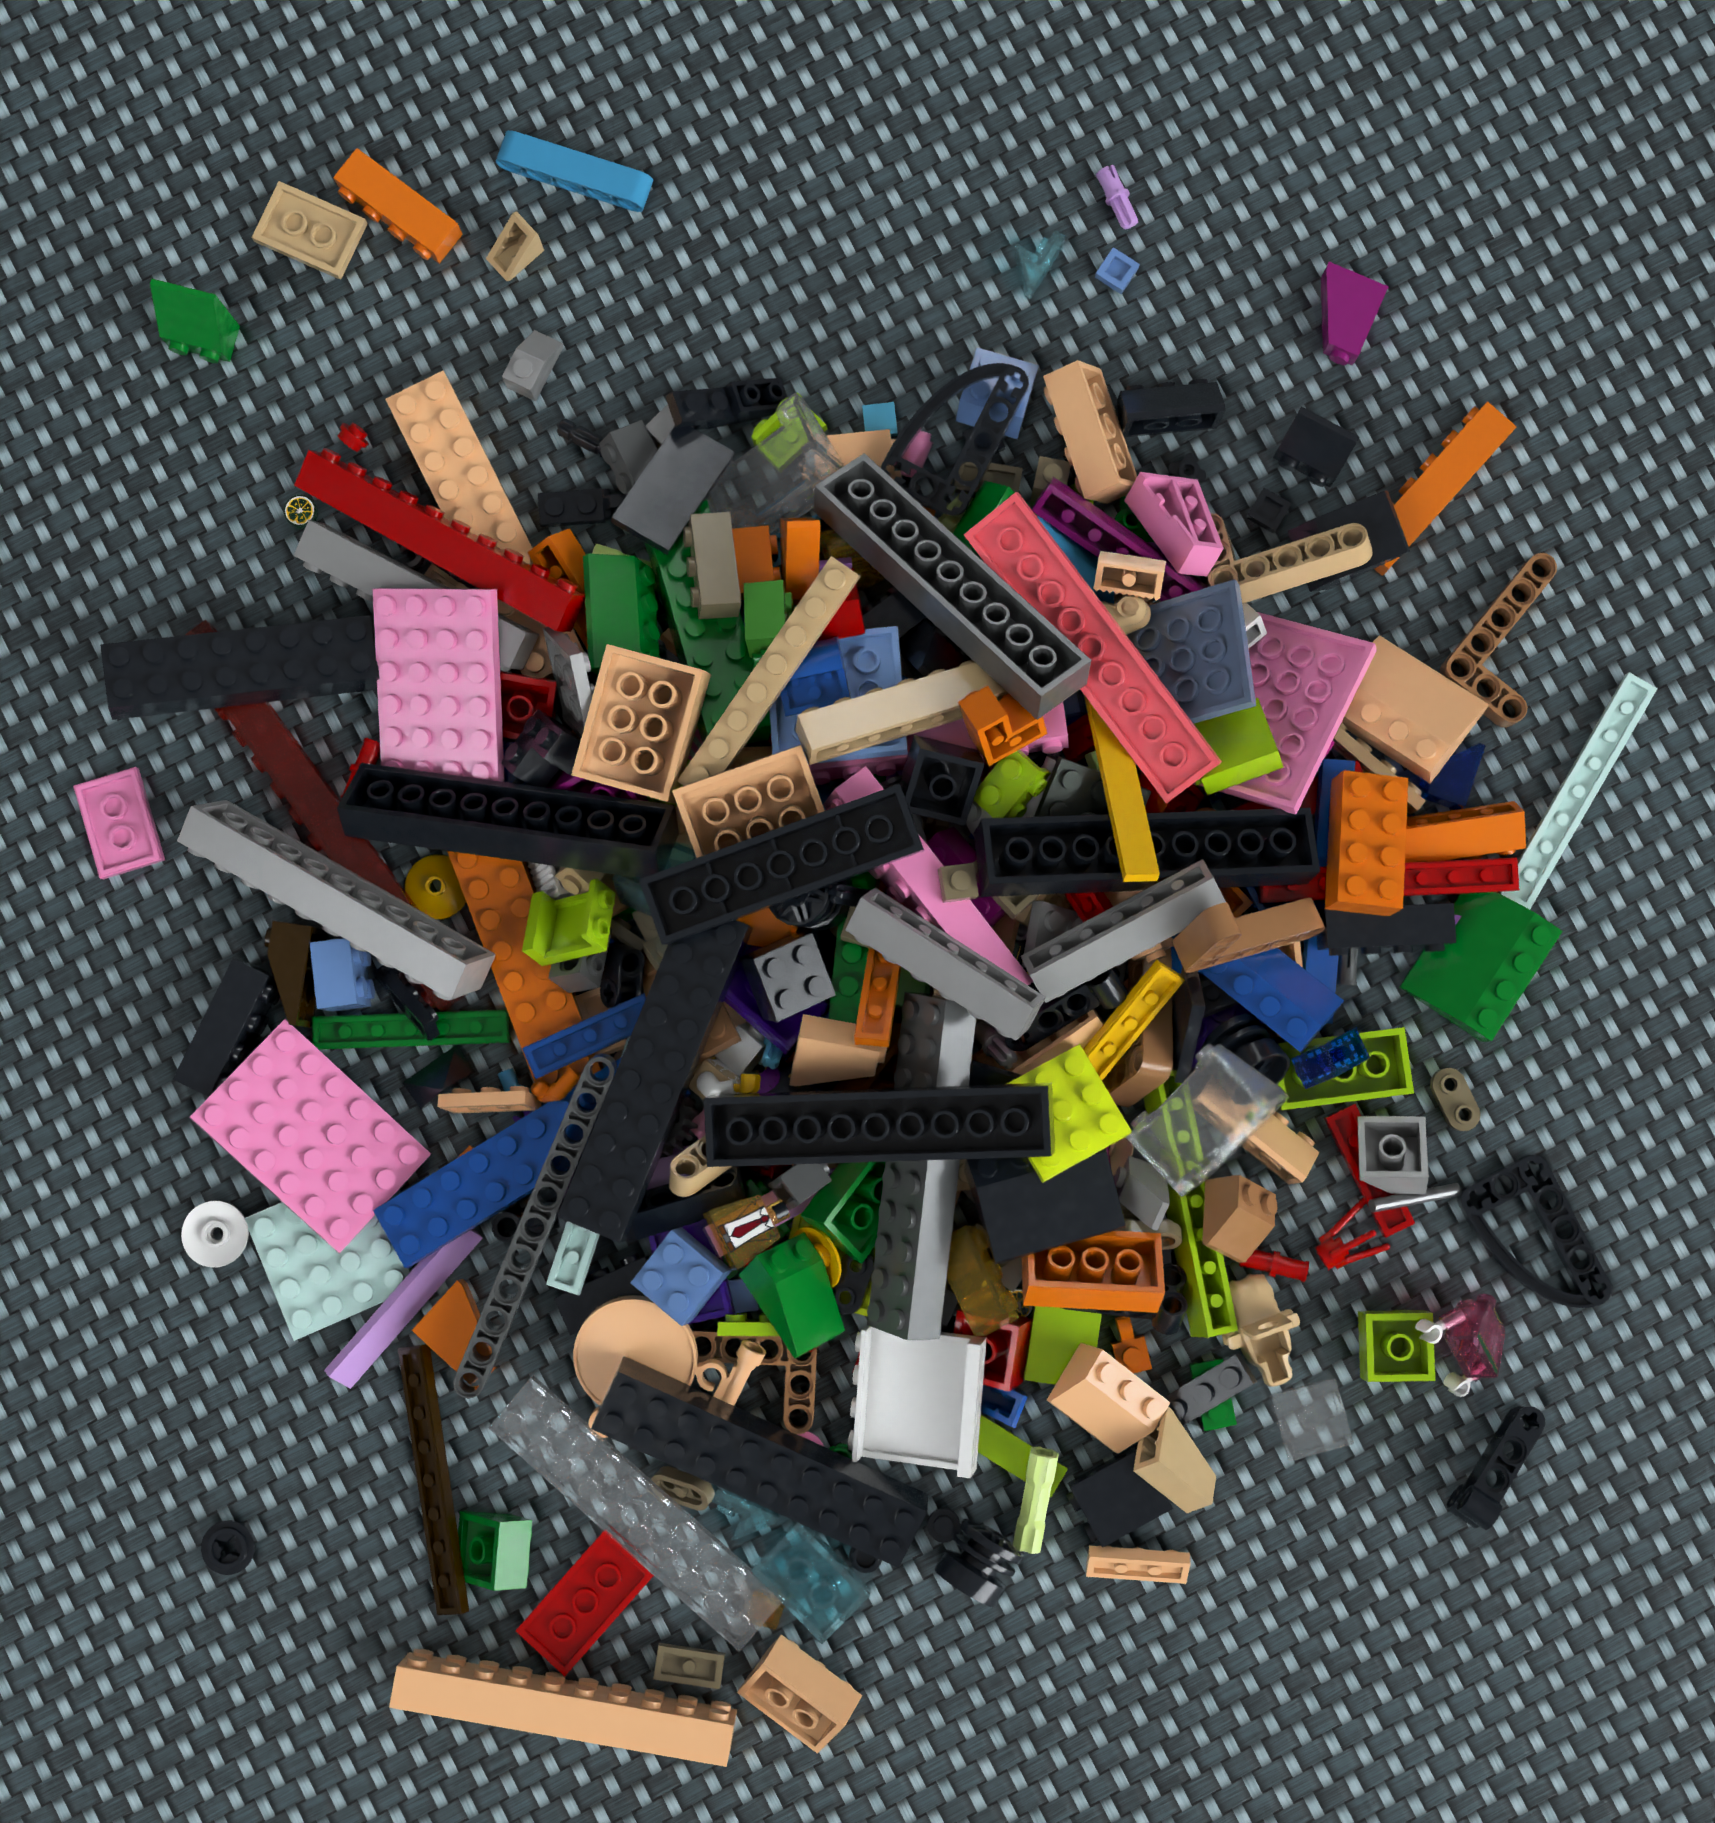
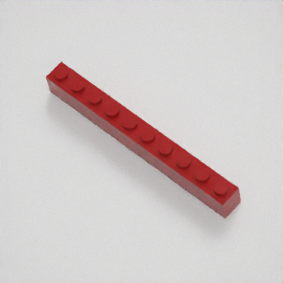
(439, 540)

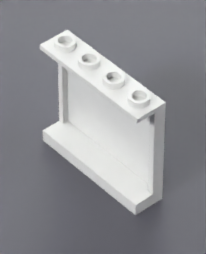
(918, 1399)

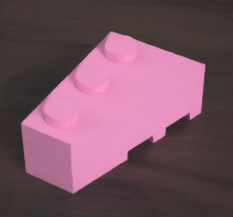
(1177, 521)

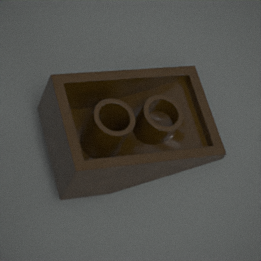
(292, 968)

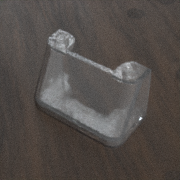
(778, 473)
(1206, 1118)

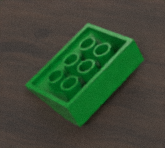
(1488, 965)

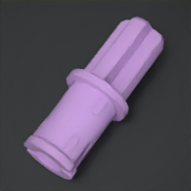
(1117, 196)

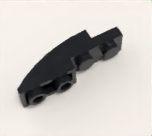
(726, 405)

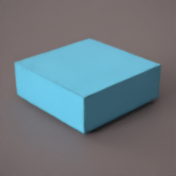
(880, 417)

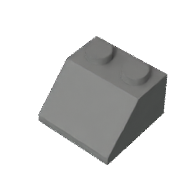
(1393, 1153)

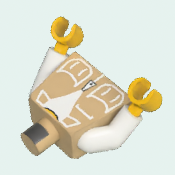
(715, 1078)

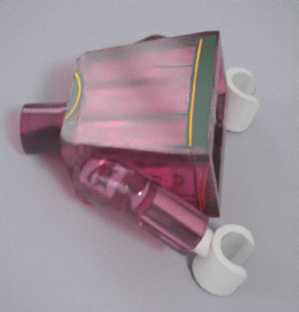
(1474, 1338)

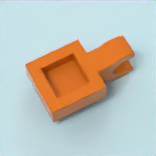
(1130, 1350)

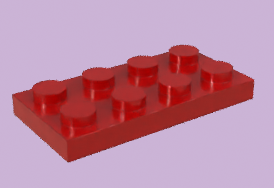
(584, 1603)

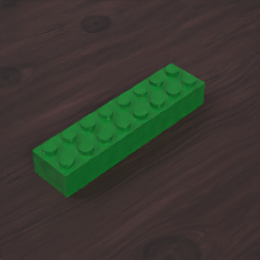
(705, 644)

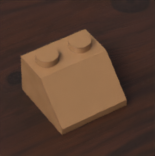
(1237, 1216)

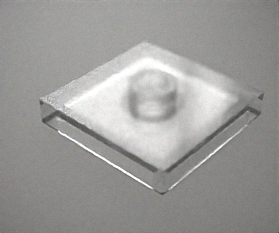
(1311, 1419)

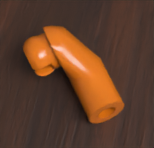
(555, 1091)

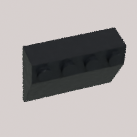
(1034, 1216)

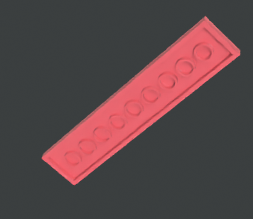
(1119, 678)

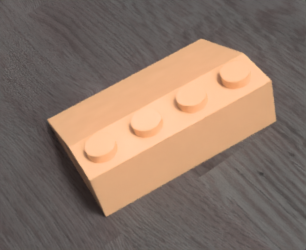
(1411, 711)
(641, 723)
(748, 801)

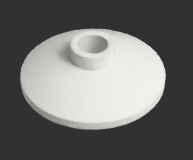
(199, 1238)

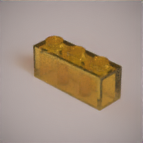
(978, 1283)

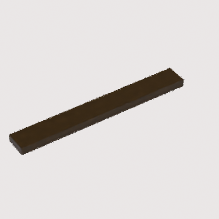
(433, 1480)

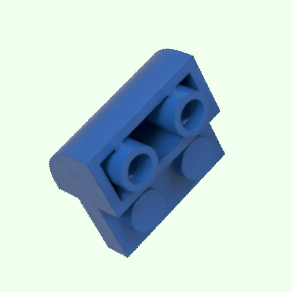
(817, 680)

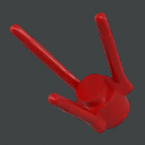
(1335, 1252)

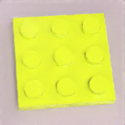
(1082, 1110)

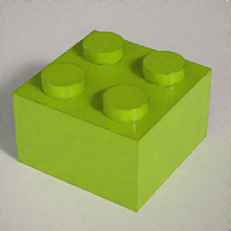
(1392, 1346)

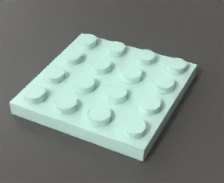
(315, 1281)

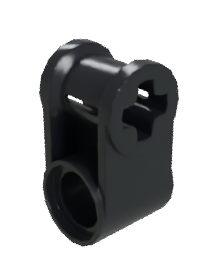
(622, 974)

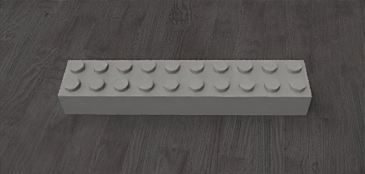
(336, 899)

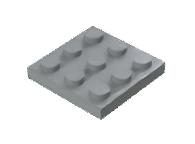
(570, 672)

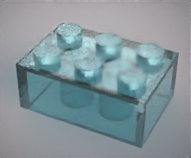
(811, 1580)

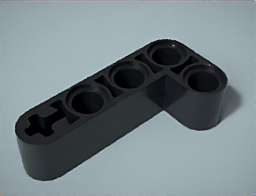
(666, 1211)

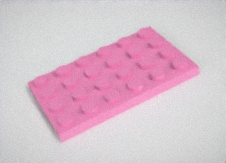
(439, 680)
(1305, 689)
(310, 1135)

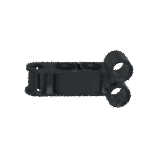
(1052, 1016)
(1172, 1308)
(1475, 1500)

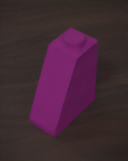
(1347, 311)

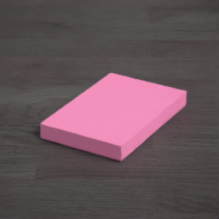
(119, 823)

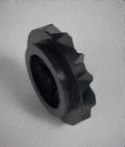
(213, 1550)

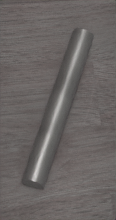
(1403, 1200)

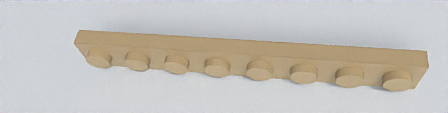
(772, 672)

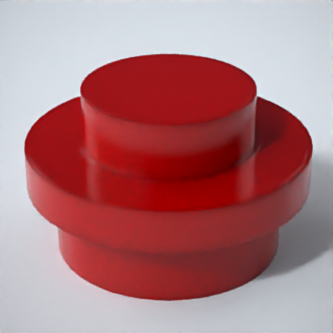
(353, 436)

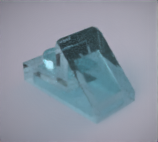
(1034, 268)
(753, 1515)

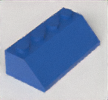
(1278, 994)

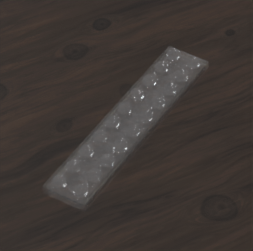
(635, 1513)

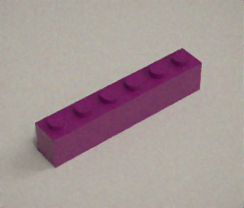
(1100, 532)

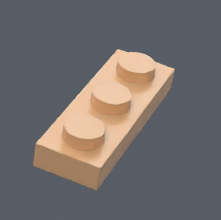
(489, 1100)
(1138, 1564)

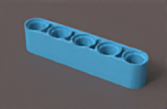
(574, 171)

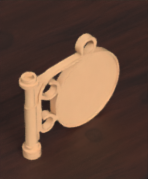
(649, 1336)

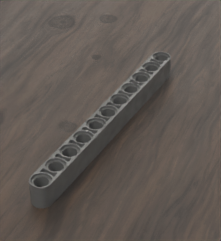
(526, 1239)

